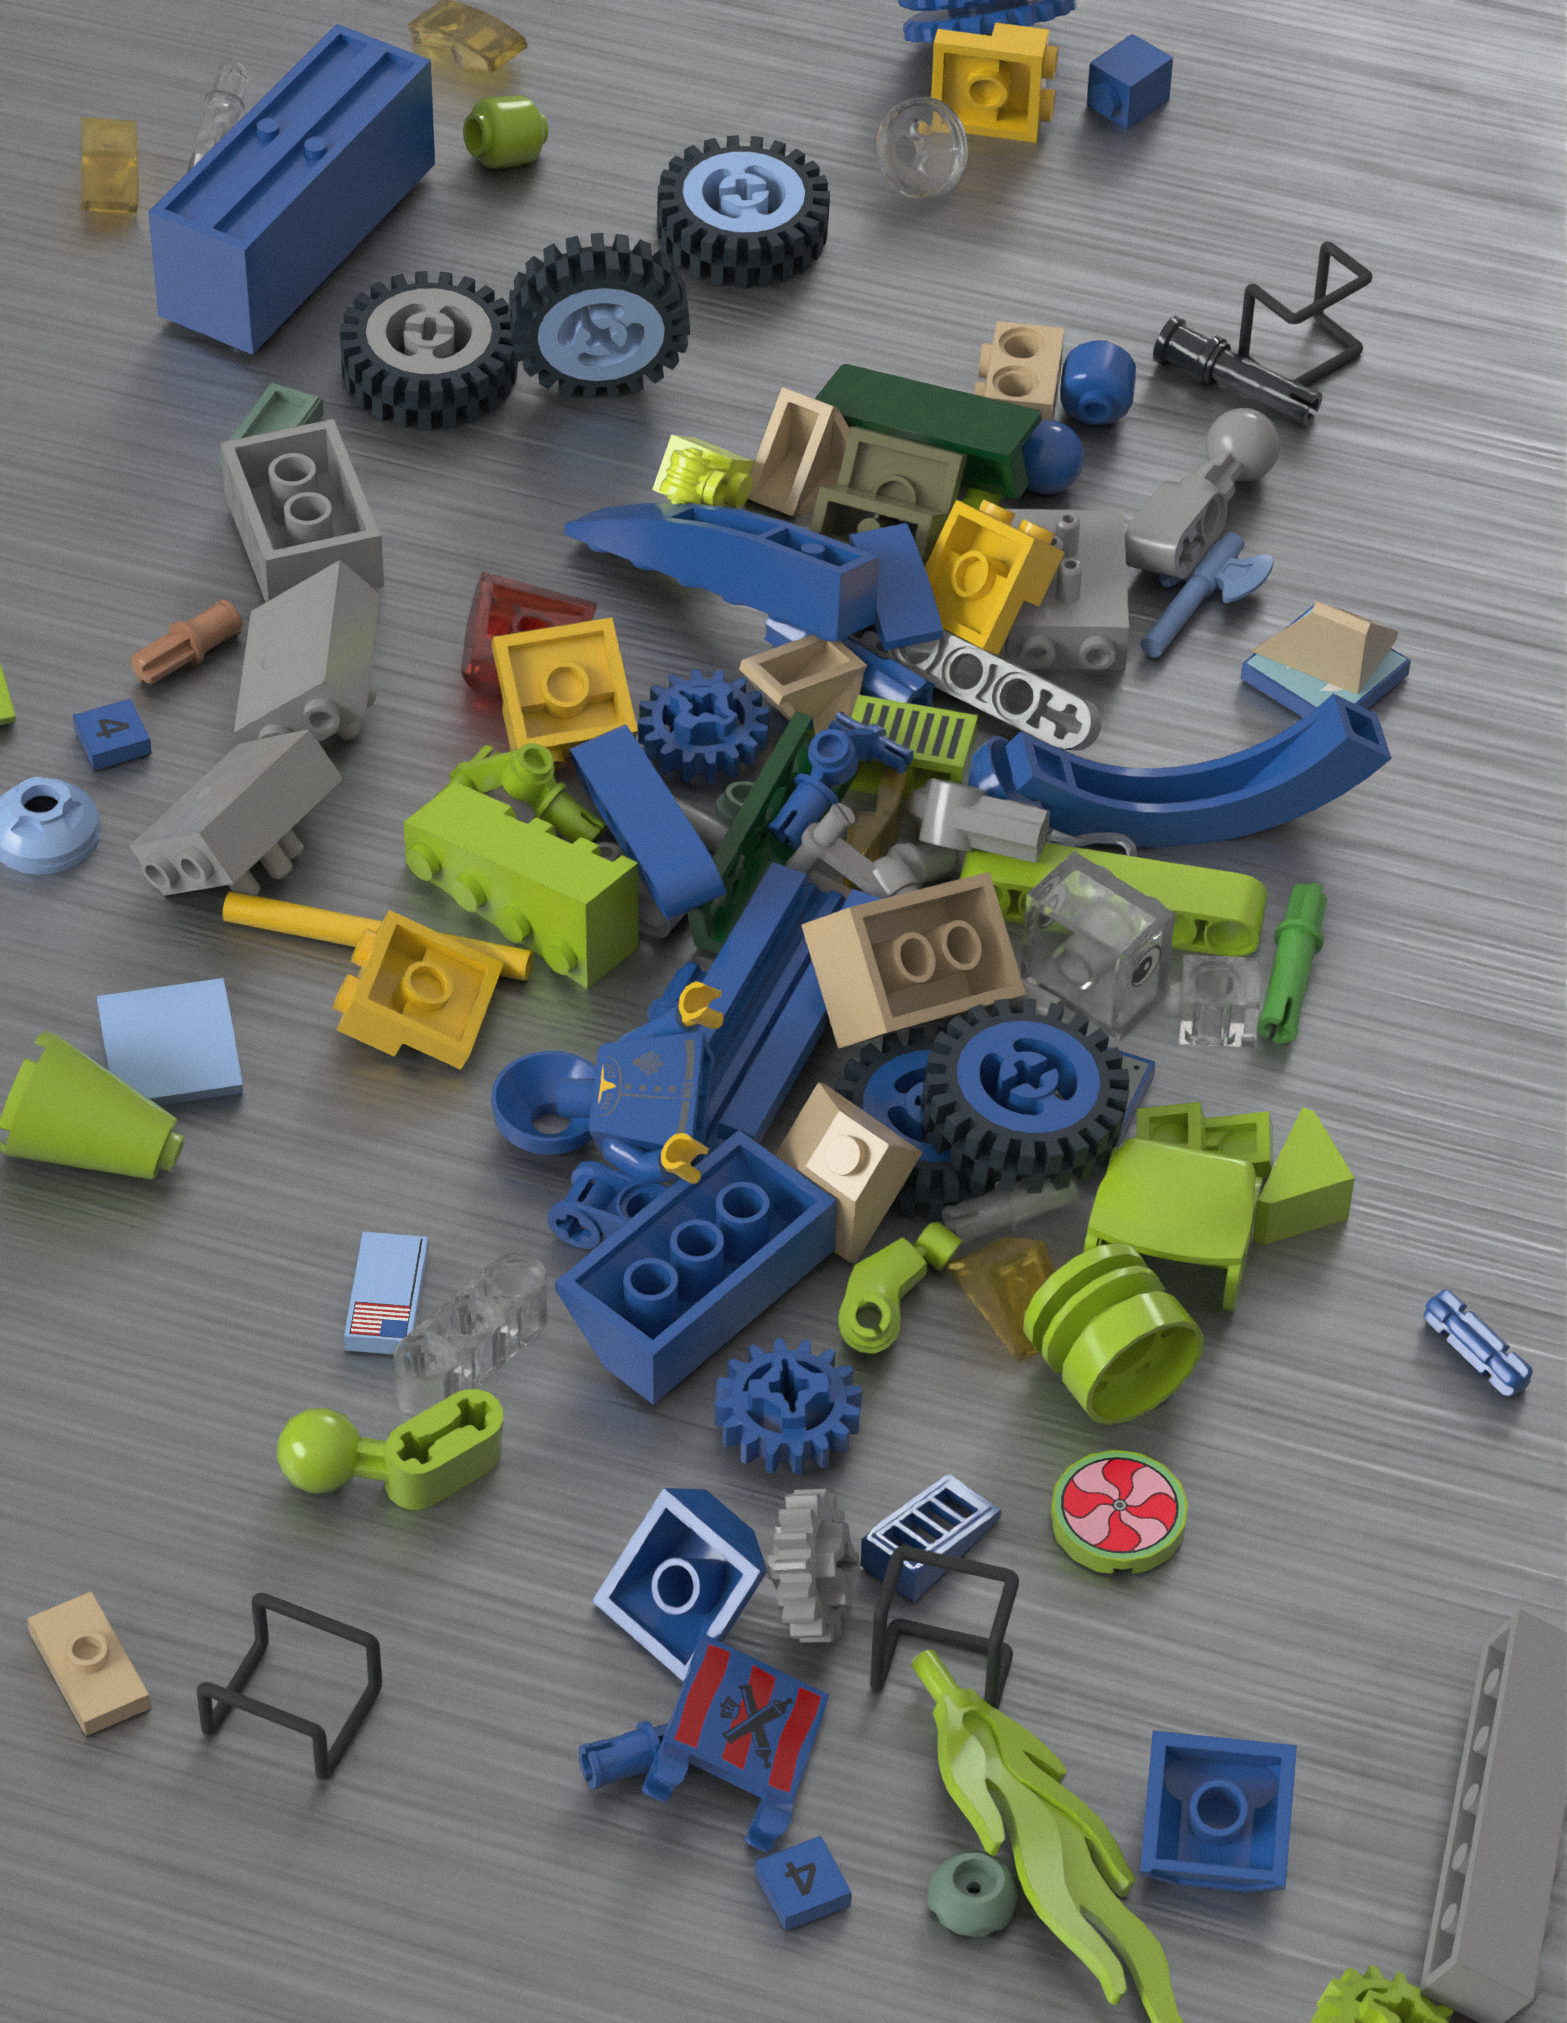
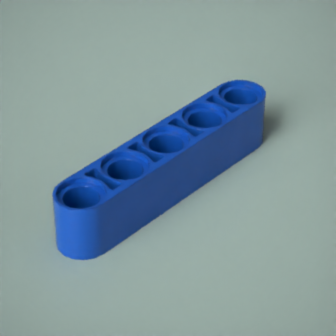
(647, 822)

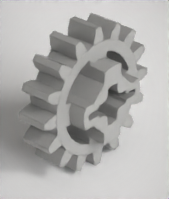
(813, 1565)

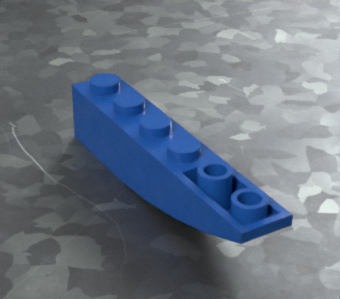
(745, 560)

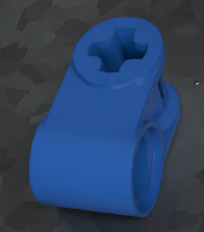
(598, 1206)

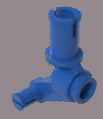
(833, 761)

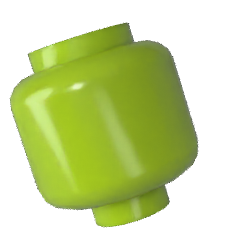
(505, 131)

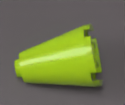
(85, 1117)

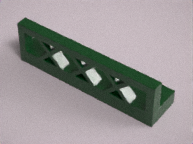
(748, 845)

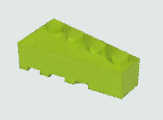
(528, 881)

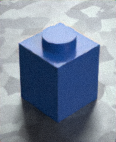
(1129, 81)

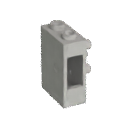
(1086, 604)
(310, 659)
(238, 817)

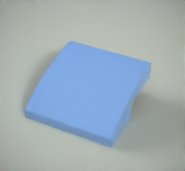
(172, 1041)

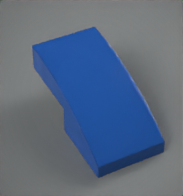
(904, 595)

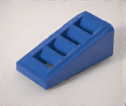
(915, 1514)

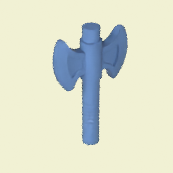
(1218, 570)

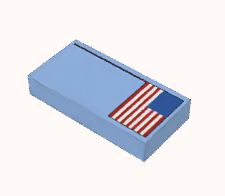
(385, 1291)

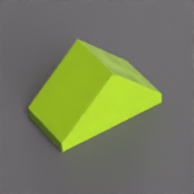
(1306, 1186)

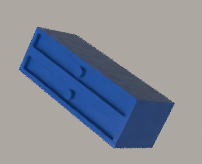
(292, 188)

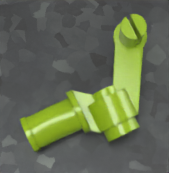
(529, 778)

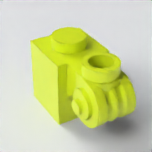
(703, 474)

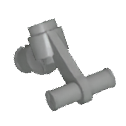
(897, 873)

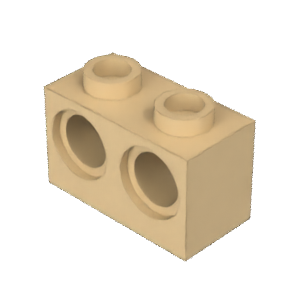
(1023, 366)

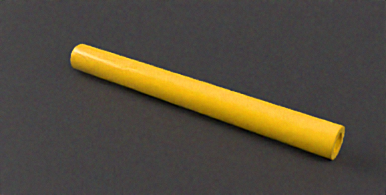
(347, 928)

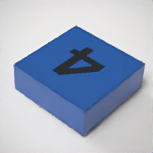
(112, 734)
(803, 1883)

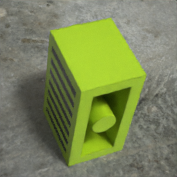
(939, 737)

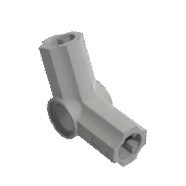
(969, 819)

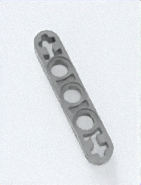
(992, 689)

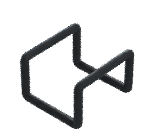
(1316, 309)
(886, 1638)
(324, 1761)

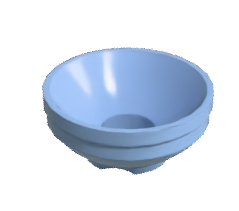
(50, 839)

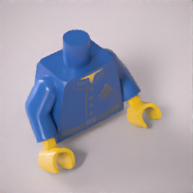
(652, 1092)

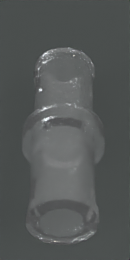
(1005, 1209)

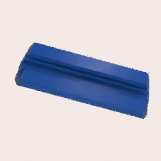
(767, 1003)

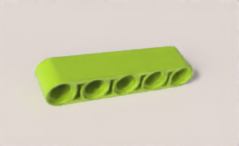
(1212, 908)

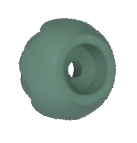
(967, 1912)

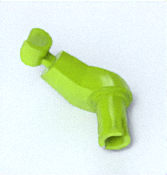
(871, 1305)

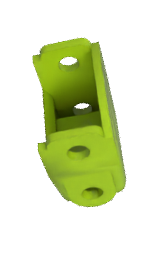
(1178, 1207)

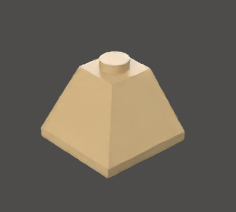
(851, 1161)

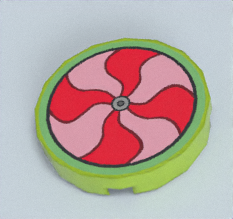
(1119, 1512)

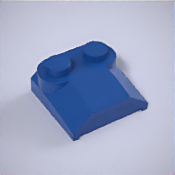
(1218, 1812)

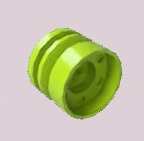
(1113, 1333)

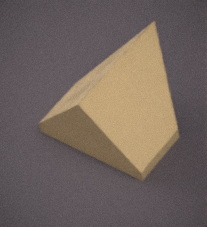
(798, 453)
(1331, 646)
(807, 678)

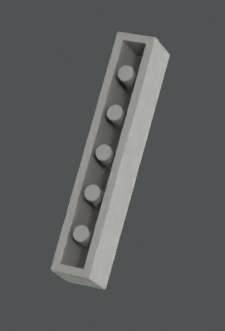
(1504, 1828)

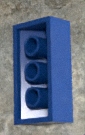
(698, 1265)

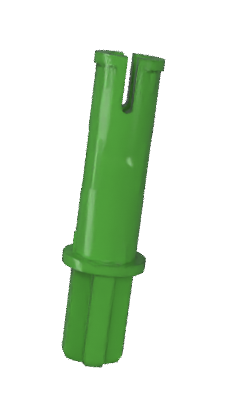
(1297, 943)

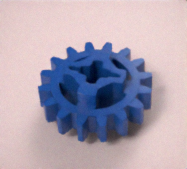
(703, 726)
(757, 1417)

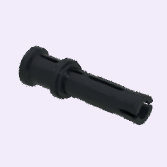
(1215, 362)

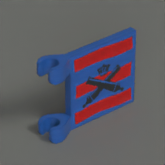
(744, 1728)

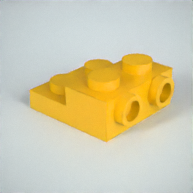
(996, 79)
(987, 571)
(562, 686)
(416, 991)

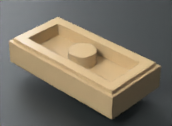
(88, 1663)

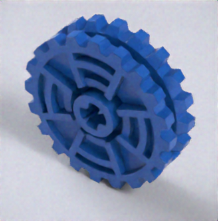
(977, 15)

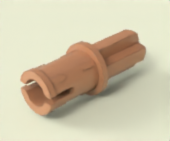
(186, 642)

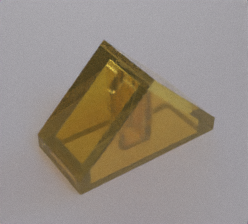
(1002, 1284)

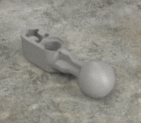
(1189, 516)

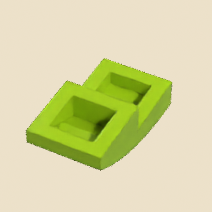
(1237, 1136)

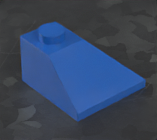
(683, 1576)

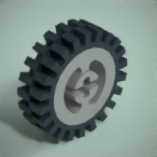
(428, 376)

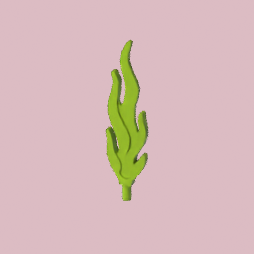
(1052, 1834)

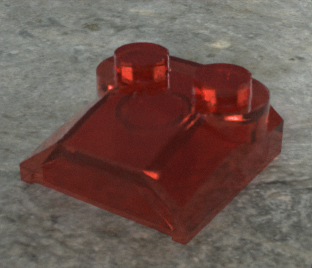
(506, 608)

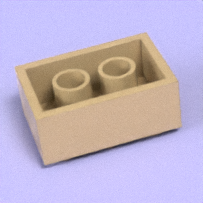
(912, 959)

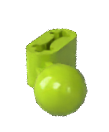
(418, 1462)

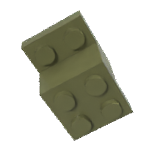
(887, 485)

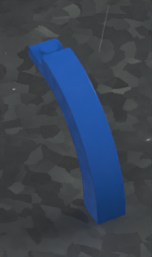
(1209, 799)

